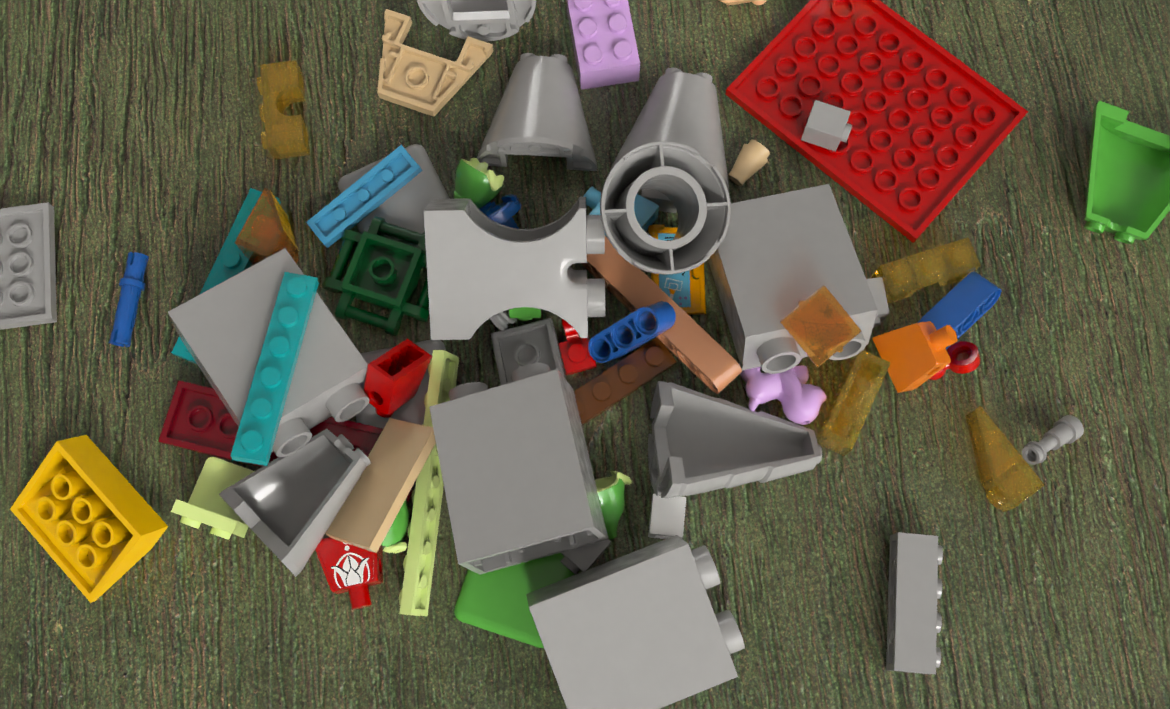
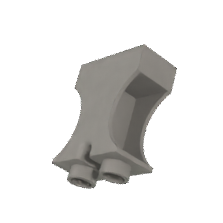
(491, 268)

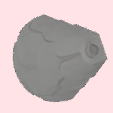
(716, 444)

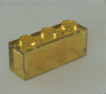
(852, 403)

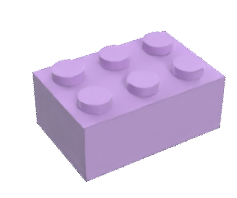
(603, 42)

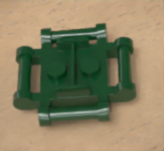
(380, 274)

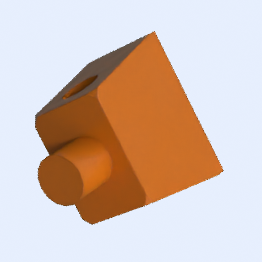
(915, 353)

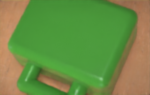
(499, 598)

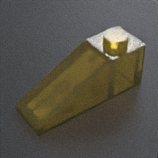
(999, 464)

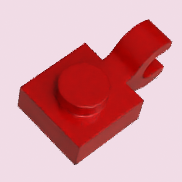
(575, 351)

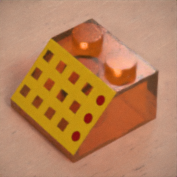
(266, 231)

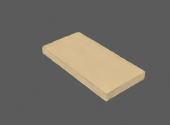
(383, 485)

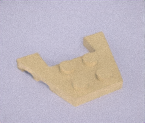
(420, 78)

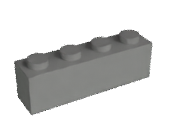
(913, 603)

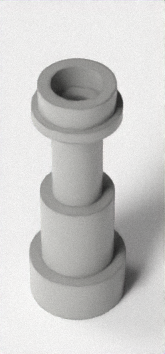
(1064, 431)

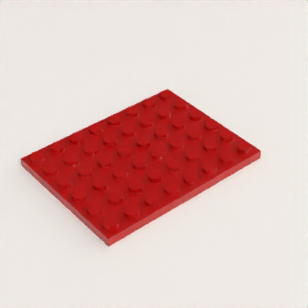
(914, 107)

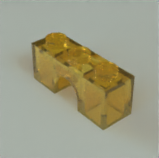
(281, 86)
(941, 264)

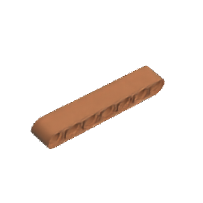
(685, 338)

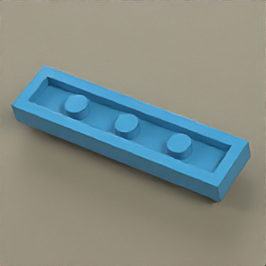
(364, 196)

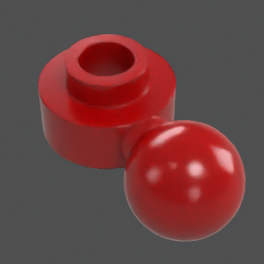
(963, 358)

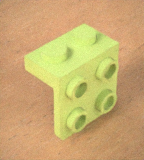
(208, 506)

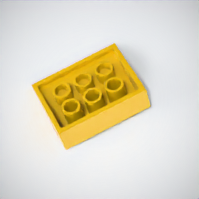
(87, 516)

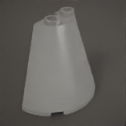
(479, 18)
(681, 111)
(540, 116)
(298, 496)

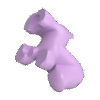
(799, 400)

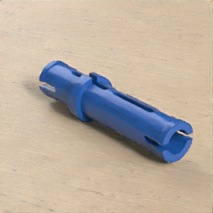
(130, 292)

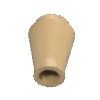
(749, 161)

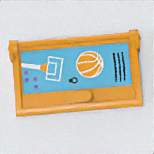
(681, 287)

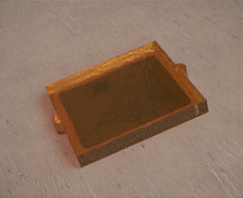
(820, 326)

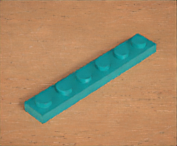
(228, 263)
(275, 370)

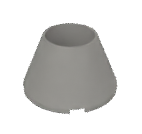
(693, 188)

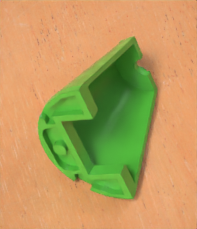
(1126, 176)

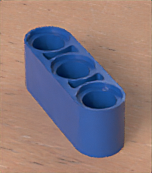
(964, 304)
(618, 339)

